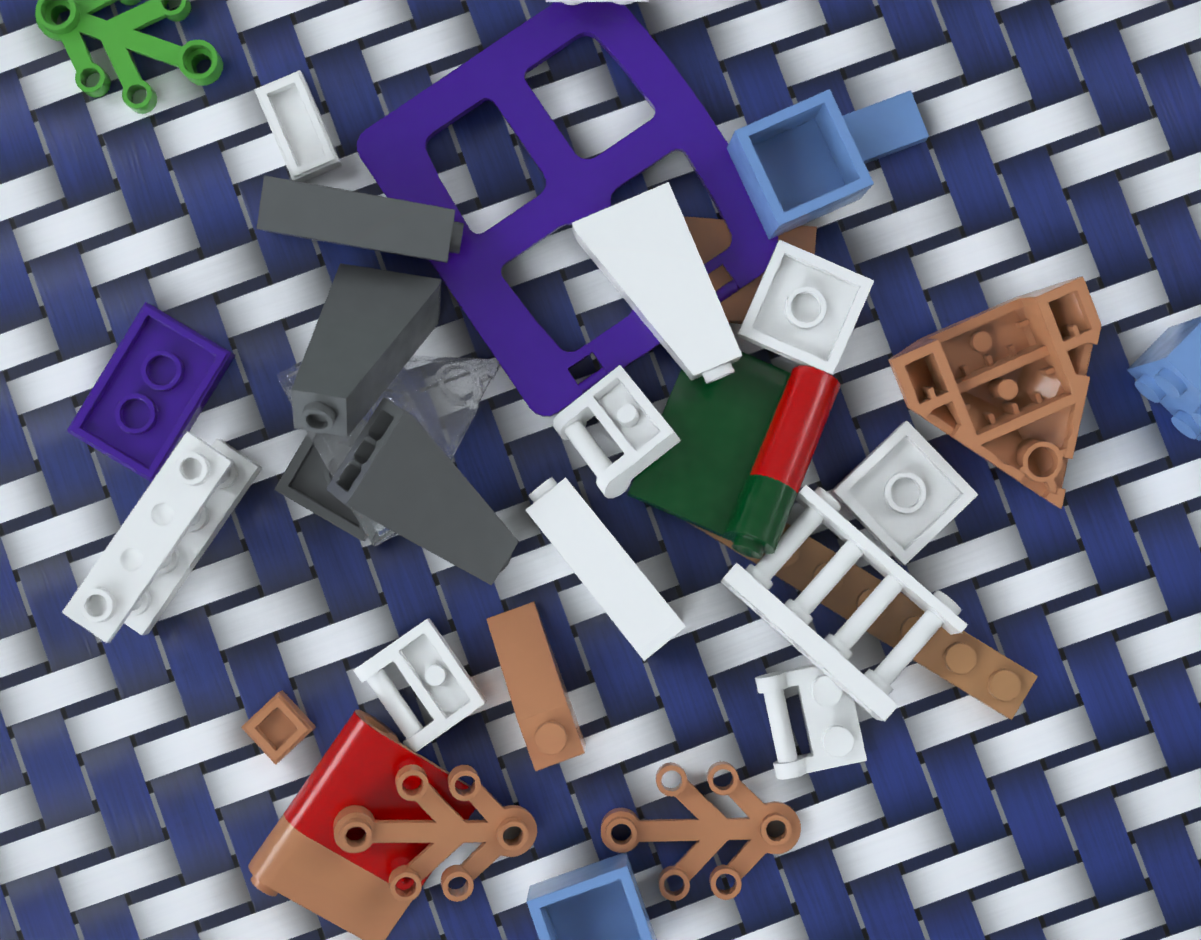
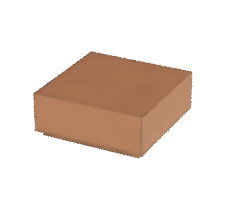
(278, 727)

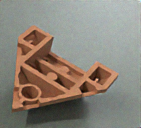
(1010, 382)

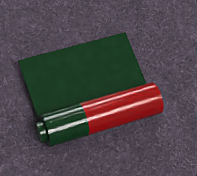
(739, 450)

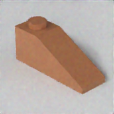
(536, 687)

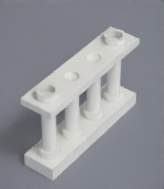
(162, 538)
(832, 652)

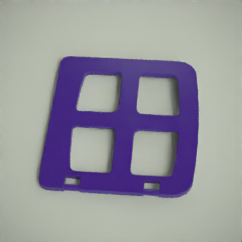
(574, 188)

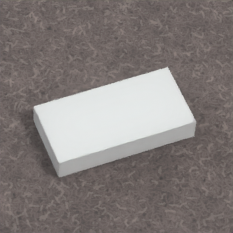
(298, 127)

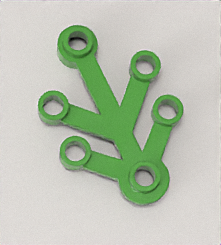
(119, 37)

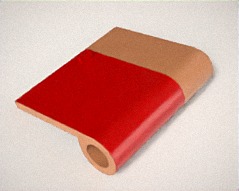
(301, 850)

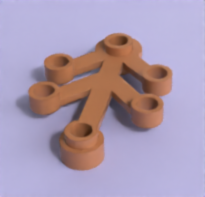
(709, 829)
(444, 832)

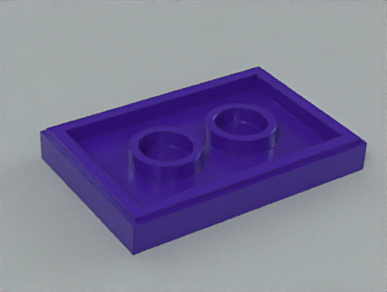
(150, 392)

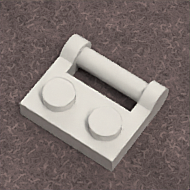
(629, 421)
(432, 674)
(828, 720)

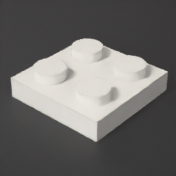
(805, 308)
(904, 493)

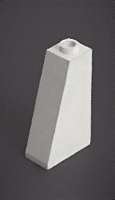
(660, 274)
(603, 567)

